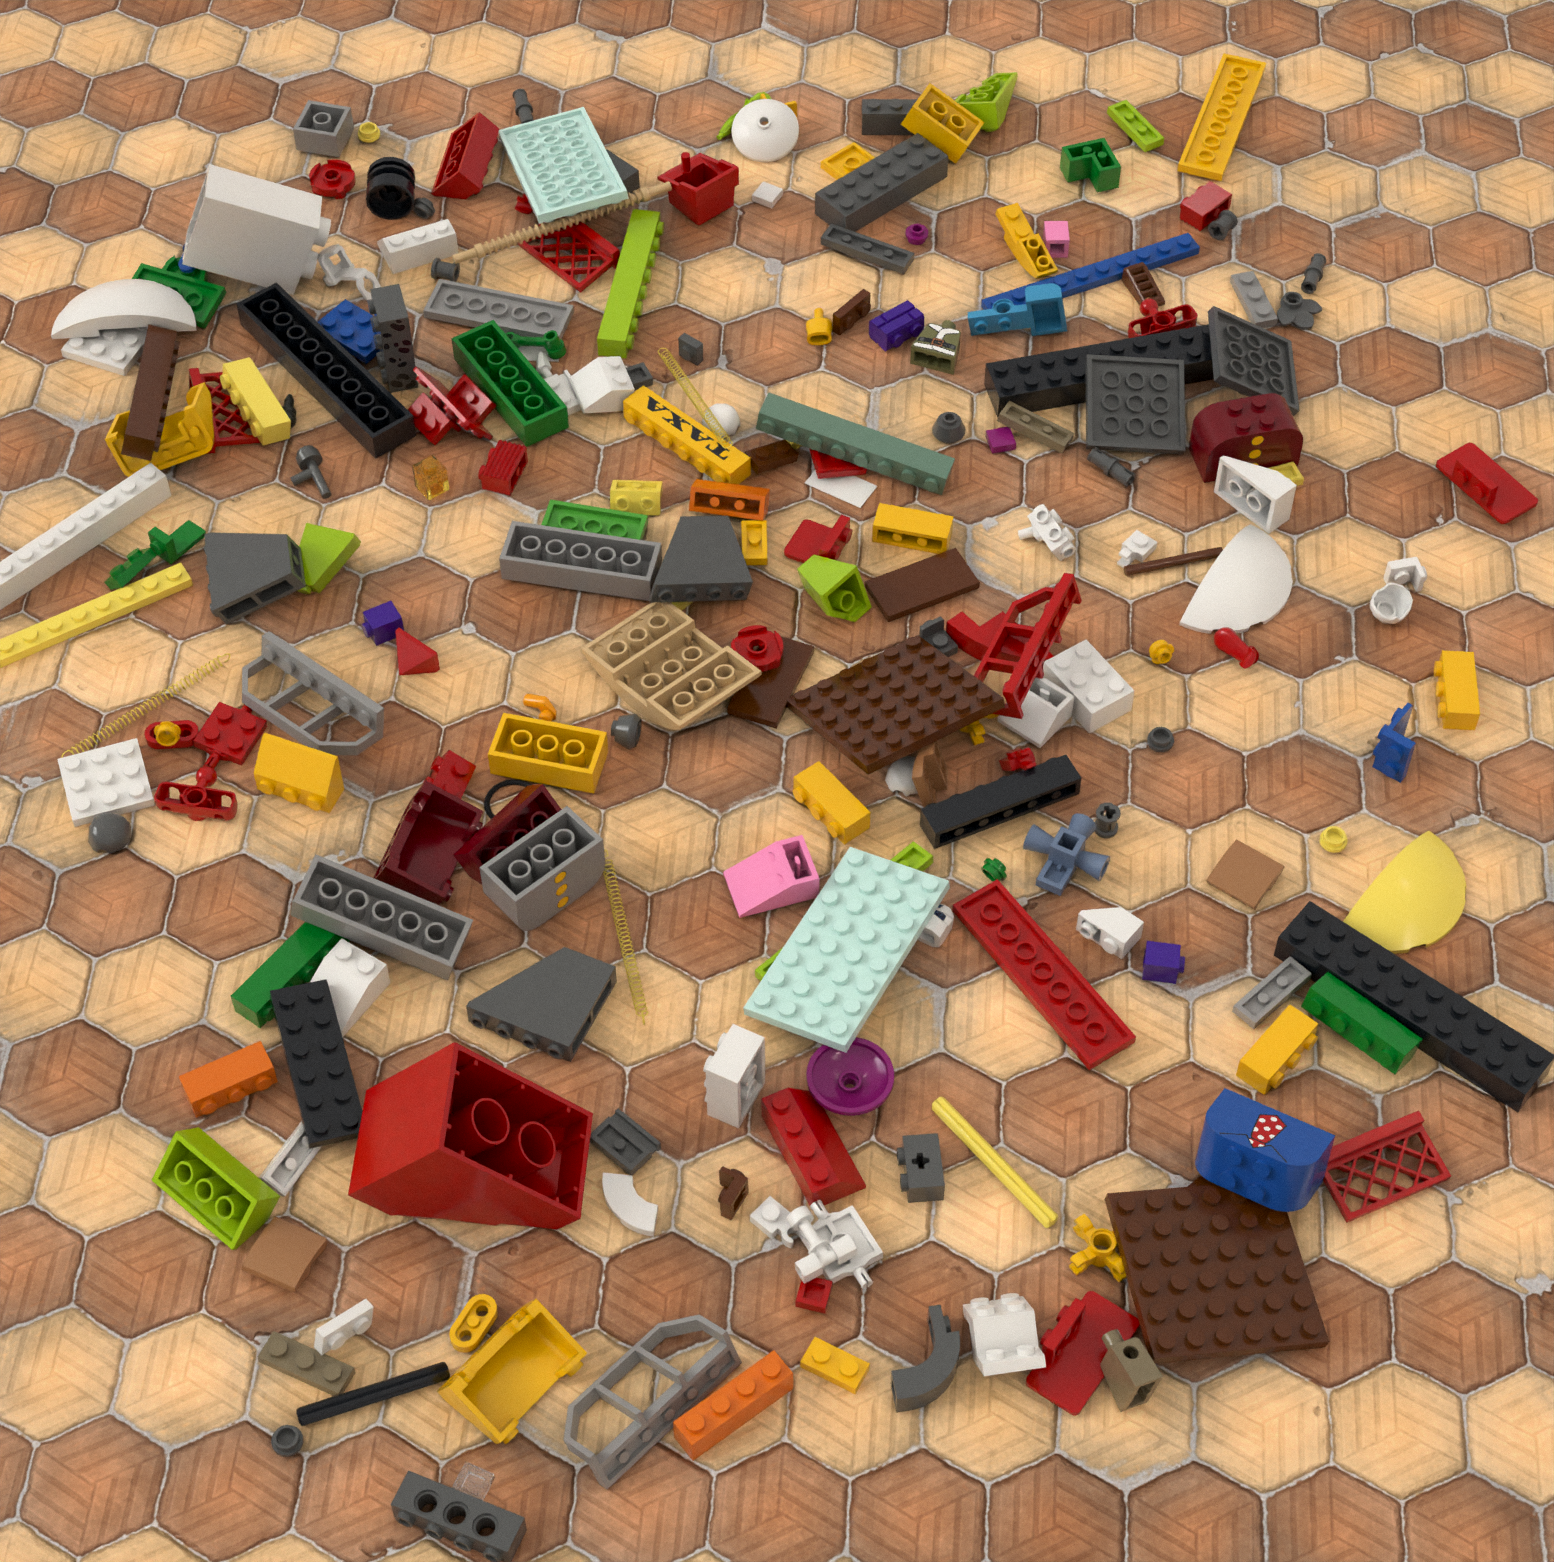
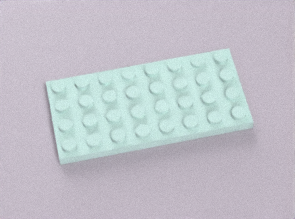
(562, 165)
(847, 949)

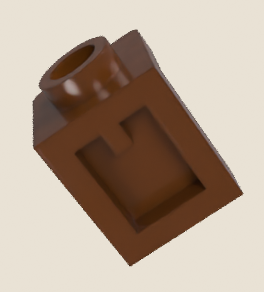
(734, 1191)

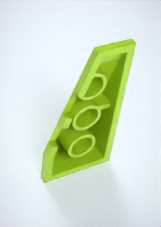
(990, 100)

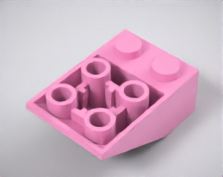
(773, 878)

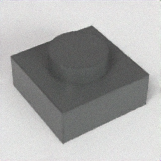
(690, 349)
(639, 375)

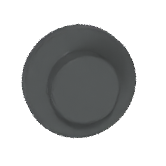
(423, 208)
(1160, 739)
(287, 1440)

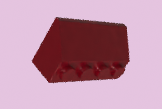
(510, 824)

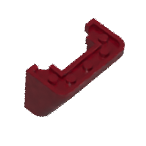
(424, 843)

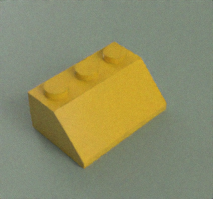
(942, 122)
(298, 773)

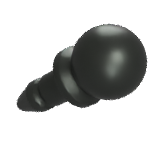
(289, 409)

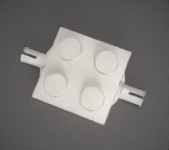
(836, 1225)

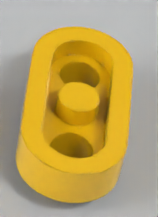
(471, 1324)

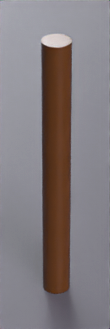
(1172, 561)

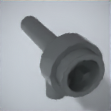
(308, 460)

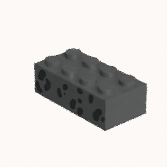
(392, 338)

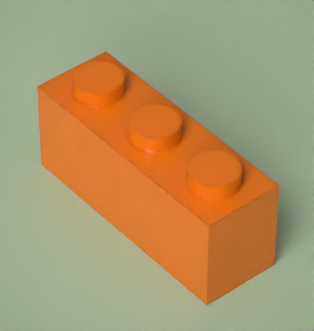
(729, 499)
(228, 1079)

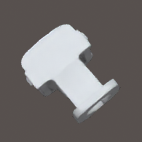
(344, 270)

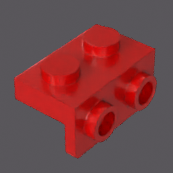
(432, 418)
(451, 773)

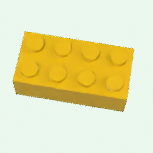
(548, 753)

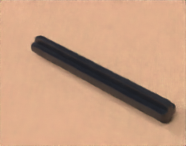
(372, 1393)

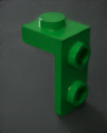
(176, 544)

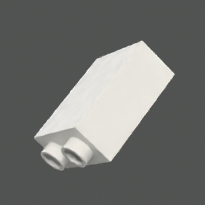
(255, 230)

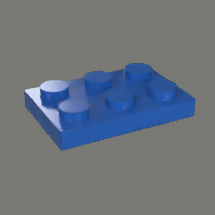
(351, 329)

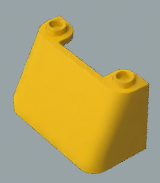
(183, 435)
(512, 1371)

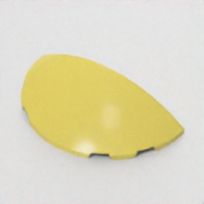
(1413, 897)

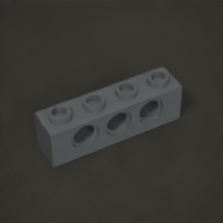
(420, 1491)

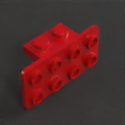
(463, 400)
(1486, 483)
(1077, 1349)

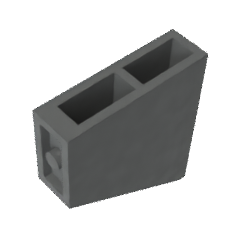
(702, 563)
(250, 571)
(547, 1003)

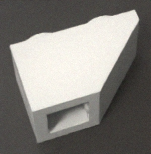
(1111, 928)

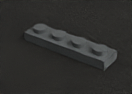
(867, 248)

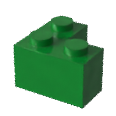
(1092, 161)

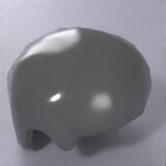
(109, 832)

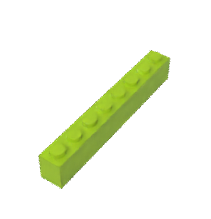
(629, 284)

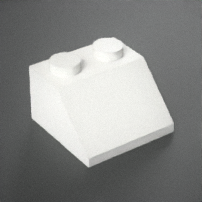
(602, 385)

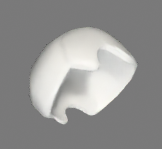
(726, 417)
(1391, 603)
(900, 776)

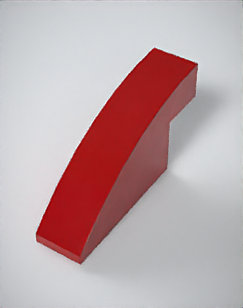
(977, 639)

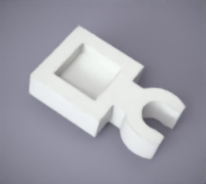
(772, 1220)

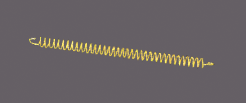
(722, 430)
(147, 703)
(615, 918)

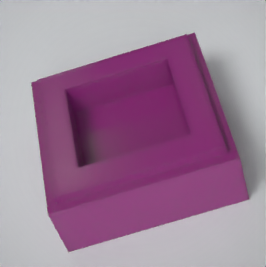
(1000, 440)

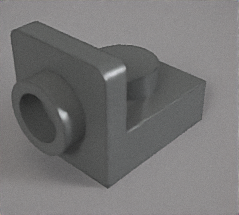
(934, 633)

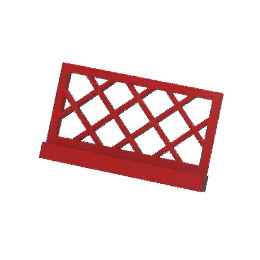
(586, 239)
(238, 436)
(1375, 1141)

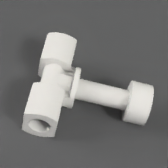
(821, 1251)

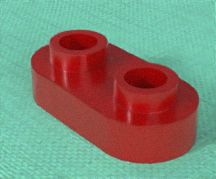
(187, 727)

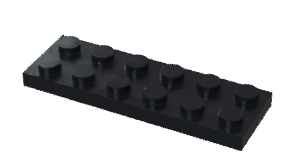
(317, 1063)

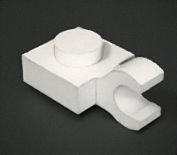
(1136, 547)

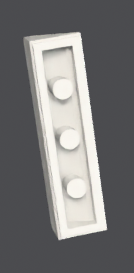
(289, 1162)

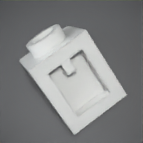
(1406, 571)

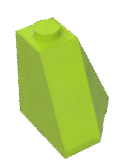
(324, 554)
(835, 587)

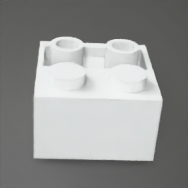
(1044, 712)

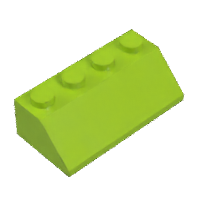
(214, 1187)

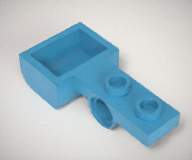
(1041, 313)

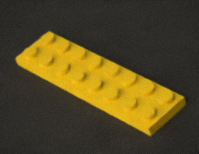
(1222, 117)

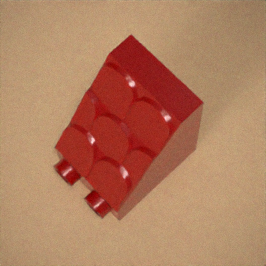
(471, 1145)

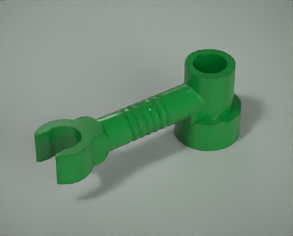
(554, 346)

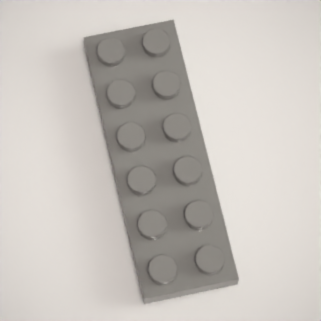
(512, 312)

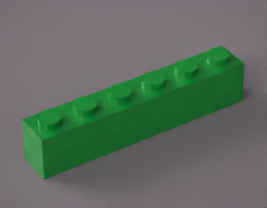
(288, 966)

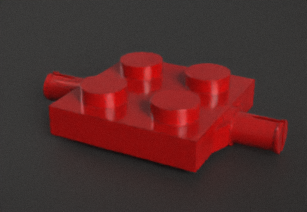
(229, 734)

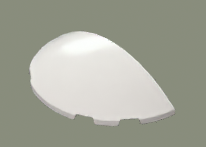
(123, 305)
(1242, 586)

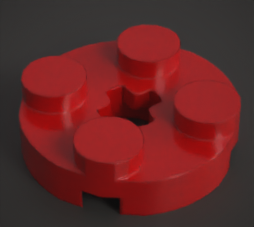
(324, 185)
(759, 636)

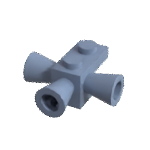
(1066, 853)

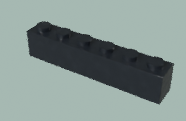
(1000, 801)

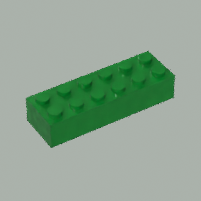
(510, 382)

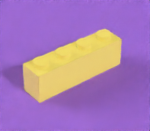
(255, 401)

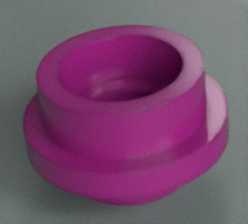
(916, 234)

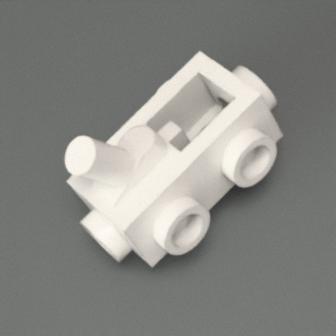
(1047, 528)

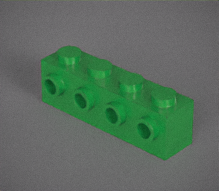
(1361, 1023)

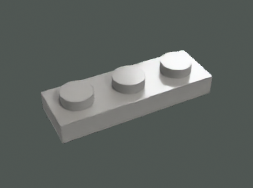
(1253, 299)
(1271, 992)

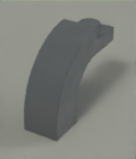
(928, 1381)

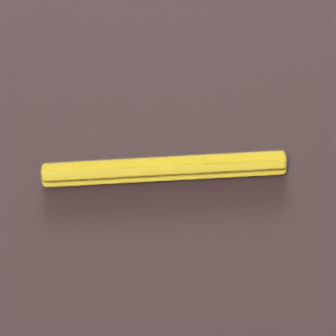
(995, 1162)

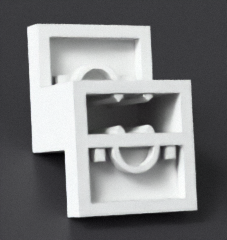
(1003, 1335)

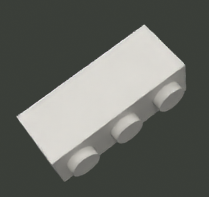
(419, 246)

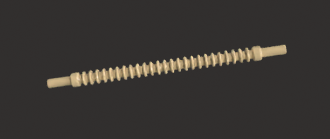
(480, 250)

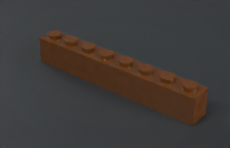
(151, 393)

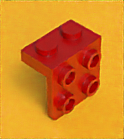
(819, 540)

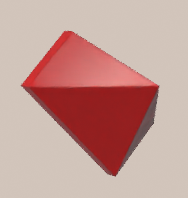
(414, 655)

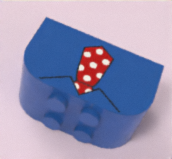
(1262, 1152)

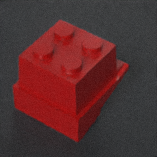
(701, 186)

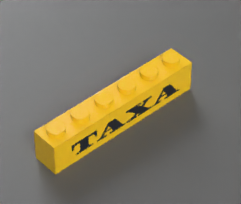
(686, 437)

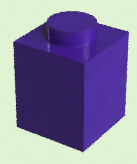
(382, 623)
(1162, 962)

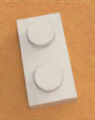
(344, 1326)

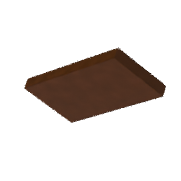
(922, 584)
(766, 696)

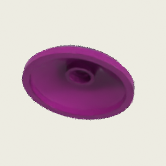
(862, 1066)

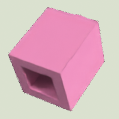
(1056, 238)

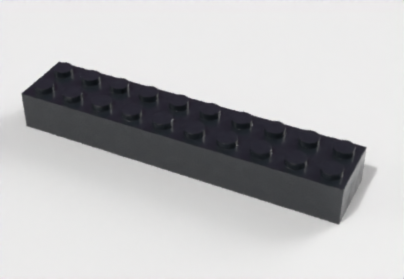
(326, 370)
(1060, 376)
(1449, 1025)

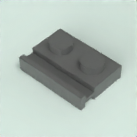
(624, 1142)

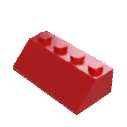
(466, 159)
(810, 1146)

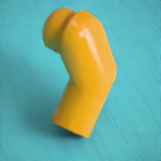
(547, 710)

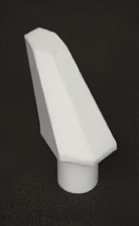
(543, 365)

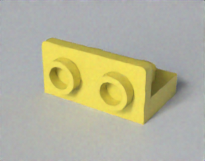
(636, 496)

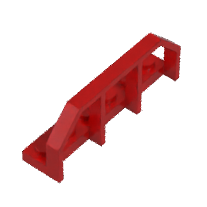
(1037, 648)

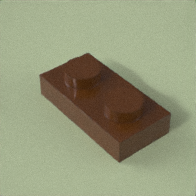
(851, 312)
(772, 456)

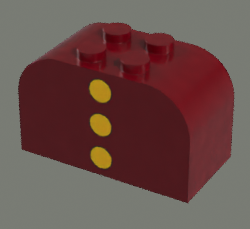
(1245, 429)

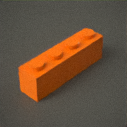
(733, 1405)

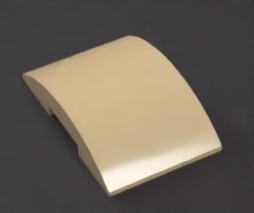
(667, 666)

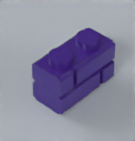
(896, 326)

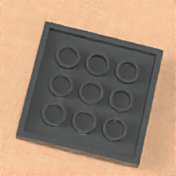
(1251, 358)
(1135, 404)

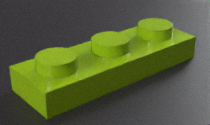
(1135, 126)

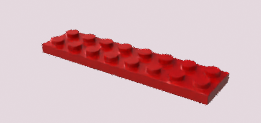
(1044, 974)

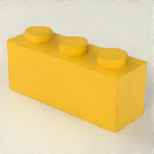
(912, 528)
(1457, 690)
(831, 802)
(1278, 1050)

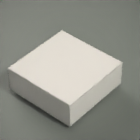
(767, 194)

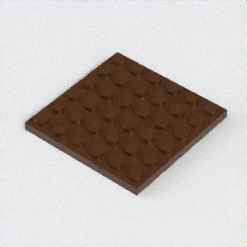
(894, 704)
(1213, 1274)

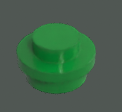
(994, 869)

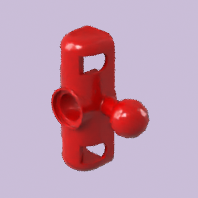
(1161, 321)
(197, 800)

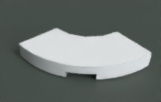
(628, 1205)

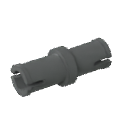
(523, 108)
(1313, 273)
(1111, 467)

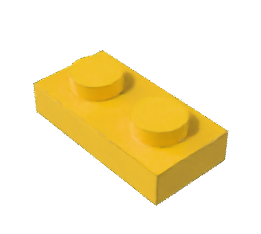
(754, 542)
(835, 1365)

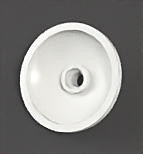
(766, 141)

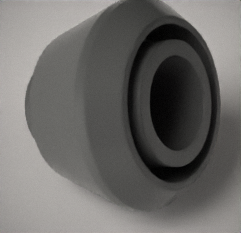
(948, 428)
(627, 730)

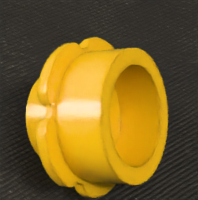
(1161, 652)
(167, 738)

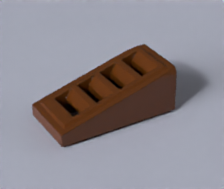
(1140, 273)

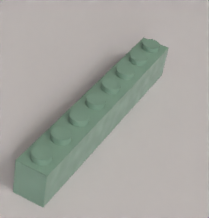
(855, 443)

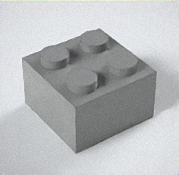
(323, 128)

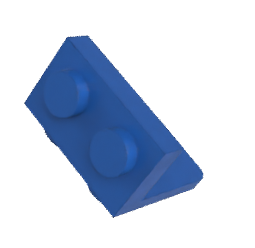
(1394, 749)

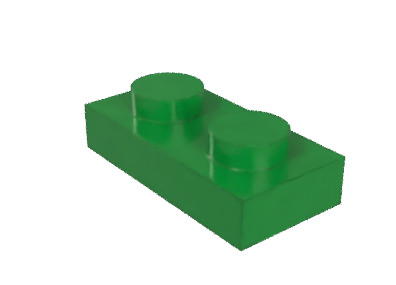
(124, 573)

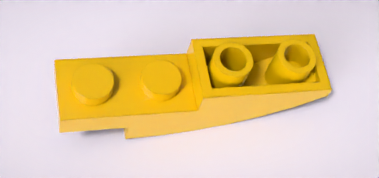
(1023, 243)

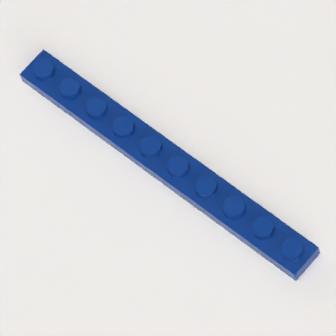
(1108, 269)

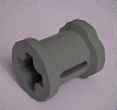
(1219, 228)
(445, 270)
(1111, 817)

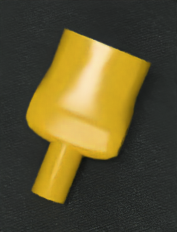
(819, 329)

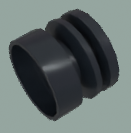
(390, 188)

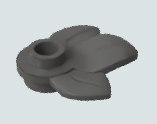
(1297, 310)

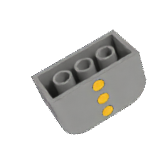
(545, 870)

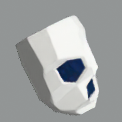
(938, 927)

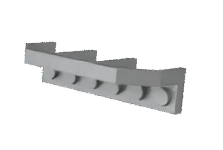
(329, 686)
(659, 1416)

